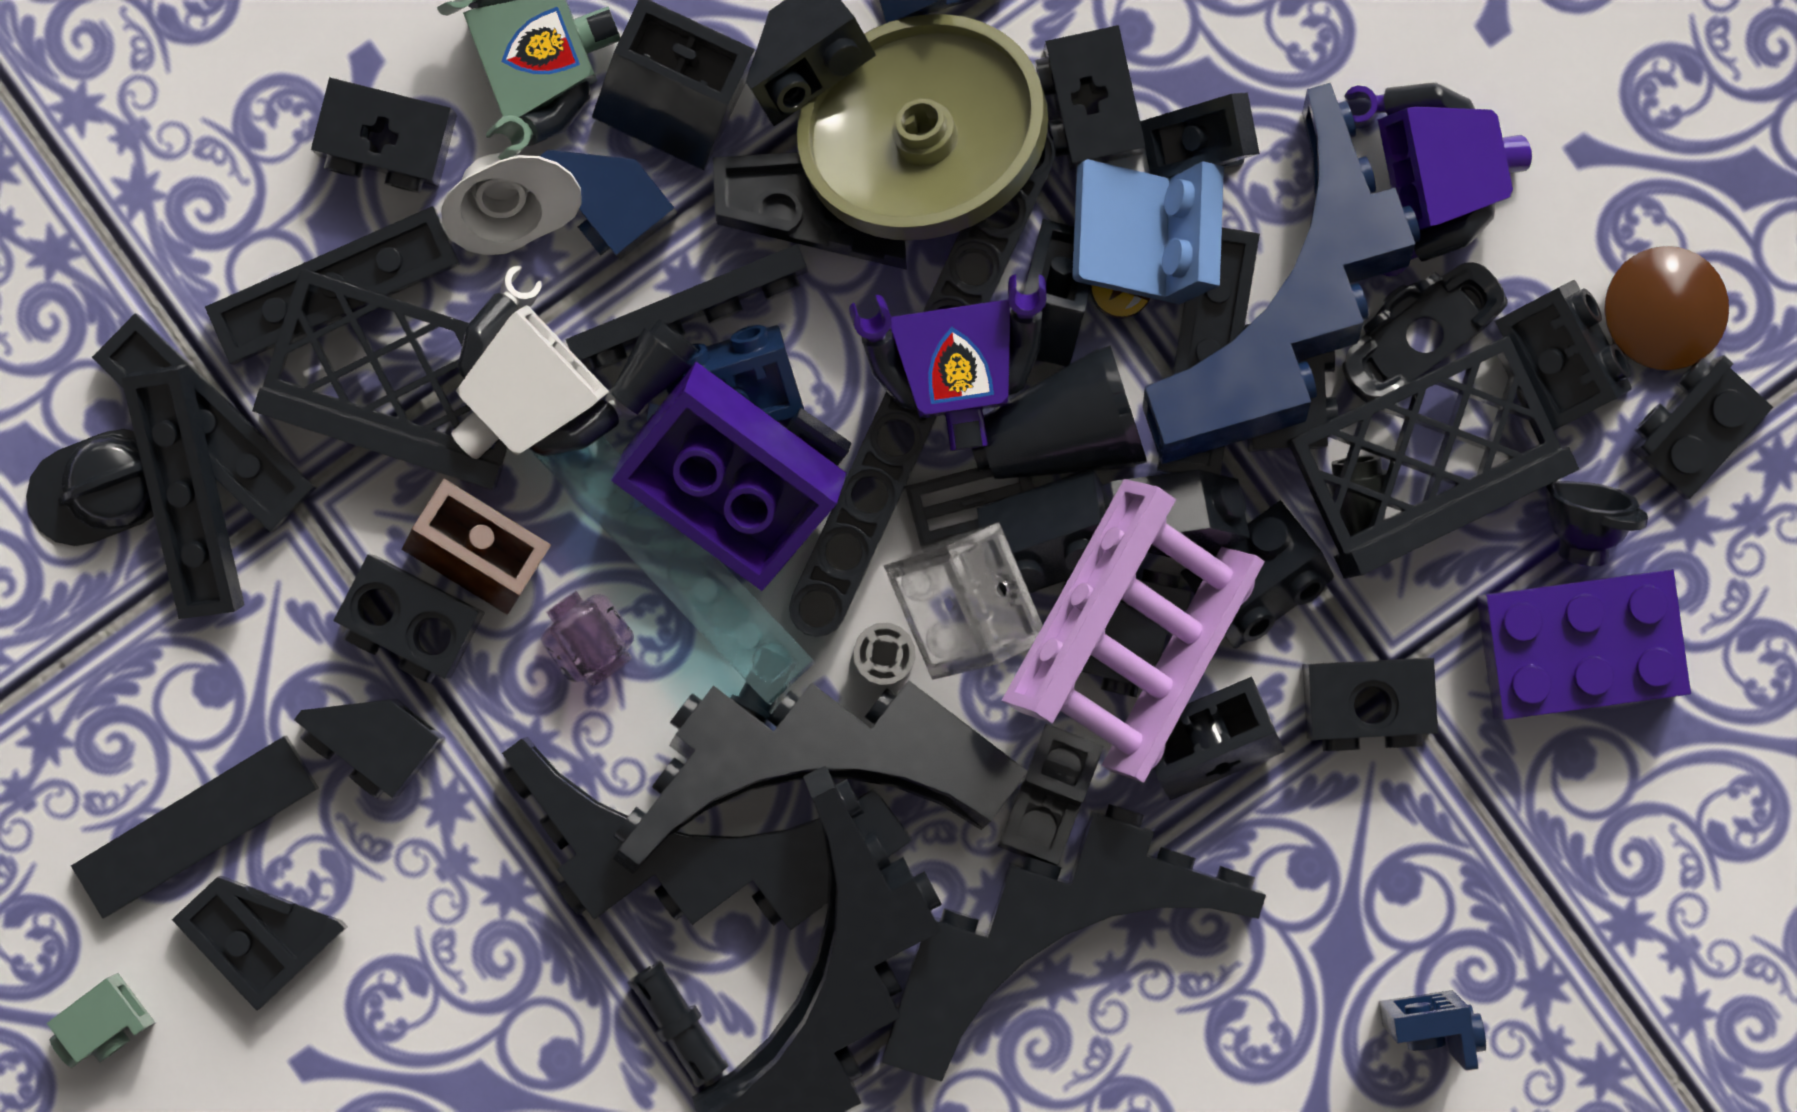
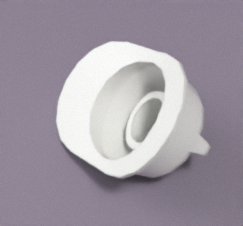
(509, 203)

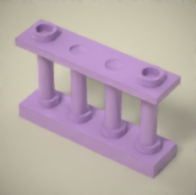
(1086, 606)

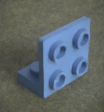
(1149, 230)

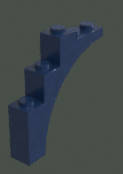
(1256, 378)

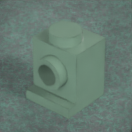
(98, 1022)

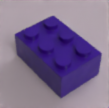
(729, 476)
(1583, 644)

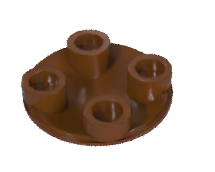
(1666, 308)

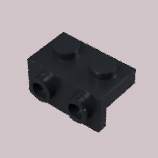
(1290, 576)

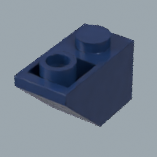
(617, 200)

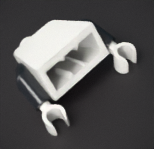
(527, 383)

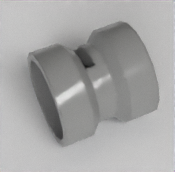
(884, 653)

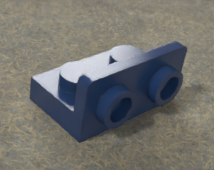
(756, 367)
(1429, 1018)

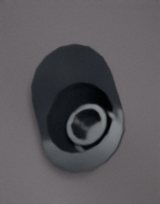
(90, 490)

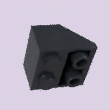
(673, 83)

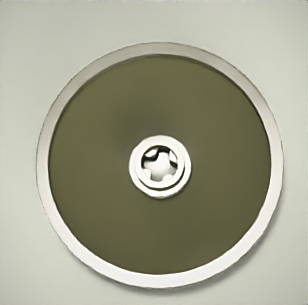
(926, 129)

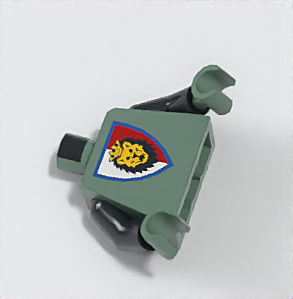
(535, 62)

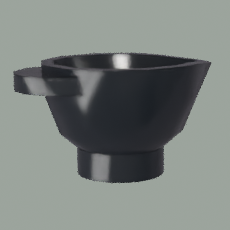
(1591, 519)

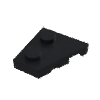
(255, 936)

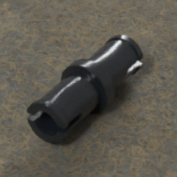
(678, 1024)

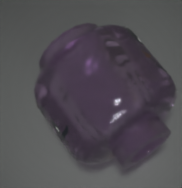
(587, 638)

